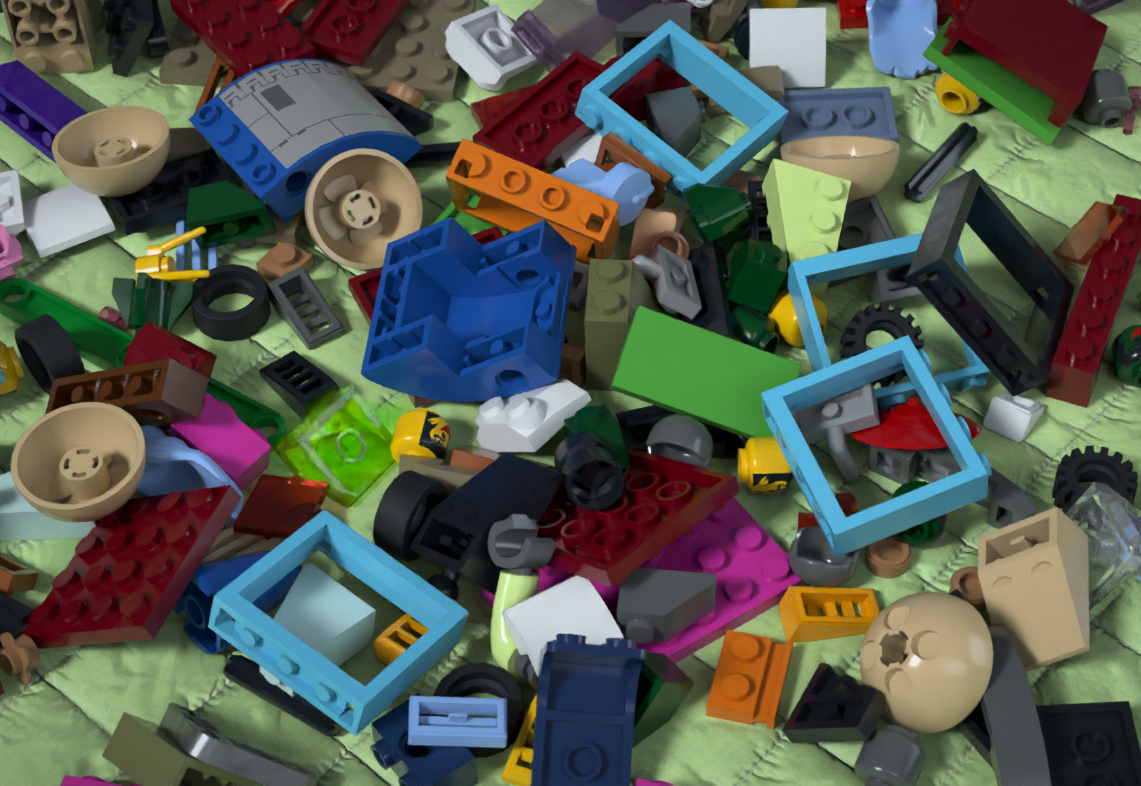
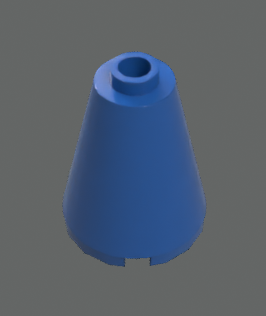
(211, 579)

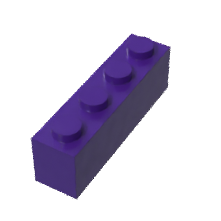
(34, 106)

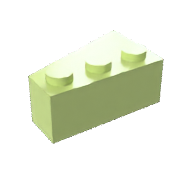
(804, 212)

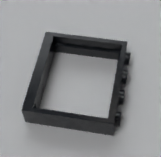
(967, 307)

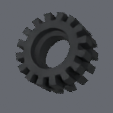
(883, 320)
(1093, 468)

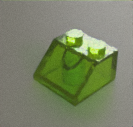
(340, 445)

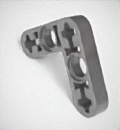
(205, 742)

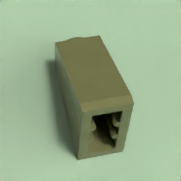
(155, 759)

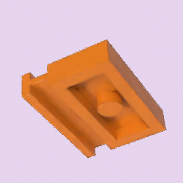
(749, 679)

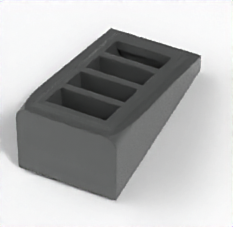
(298, 281)

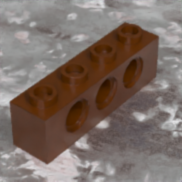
(149, 391)

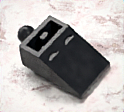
(459, 526)

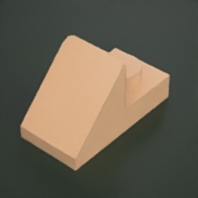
(652, 223)

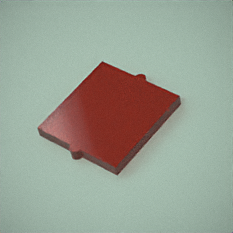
(1091, 232)
(280, 506)

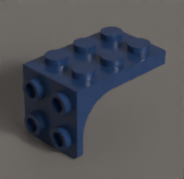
(585, 712)

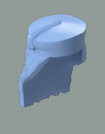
(901, 35)
(621, 184)
(177, 468)

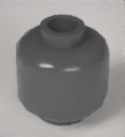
(1106, 98)
(890, 758)

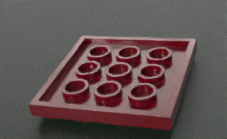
(654, 509)
(131, 569)

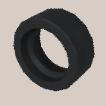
(233, 324)
(48, 351)
(404, 511)
(491, 680)

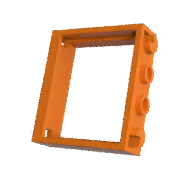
(522, 196)

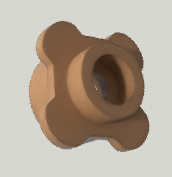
(19, 656)

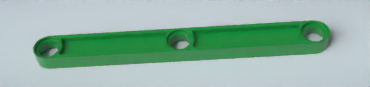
(108, 347)

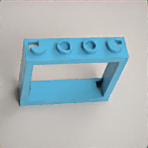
(708, 74)
(858, 262)
(901, 512)
(305, 668)

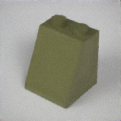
(611, 300)

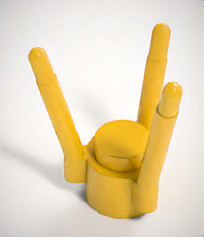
(163, 266)

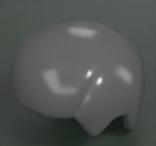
(681, 440)
(815, 561)

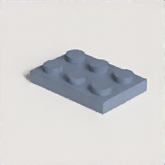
(838, 112)

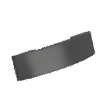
(1004, 499)
(1012, 718)

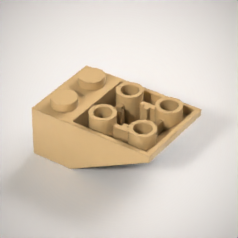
(52, 35)
(1038, 586)

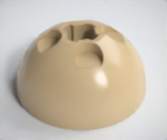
(113, 149)
(857, 158)
(384, 210)
(80, 461)
(927, 660)

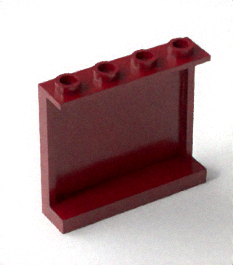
(1037, 40)

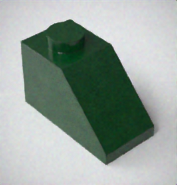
(227, 215)
(756, 274)
(601, 422)
(659, 694)

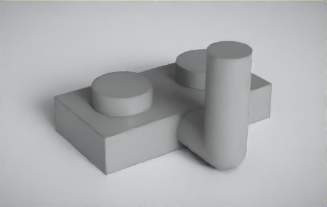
(672, 280)
(837, 417)

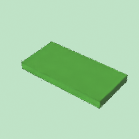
(995, 85)
(699, 373)

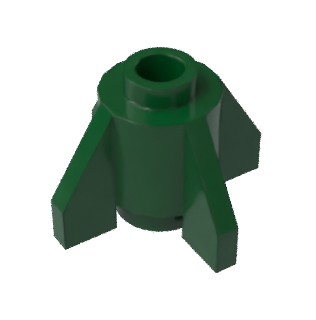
(718, 213)
(151, 301)

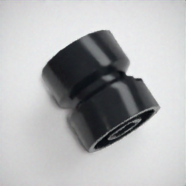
(590, 470)

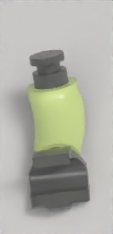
(516, 548)

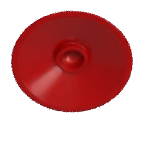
(908, 428)

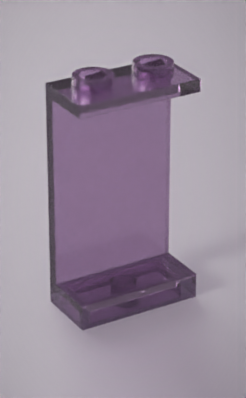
(566, 26)

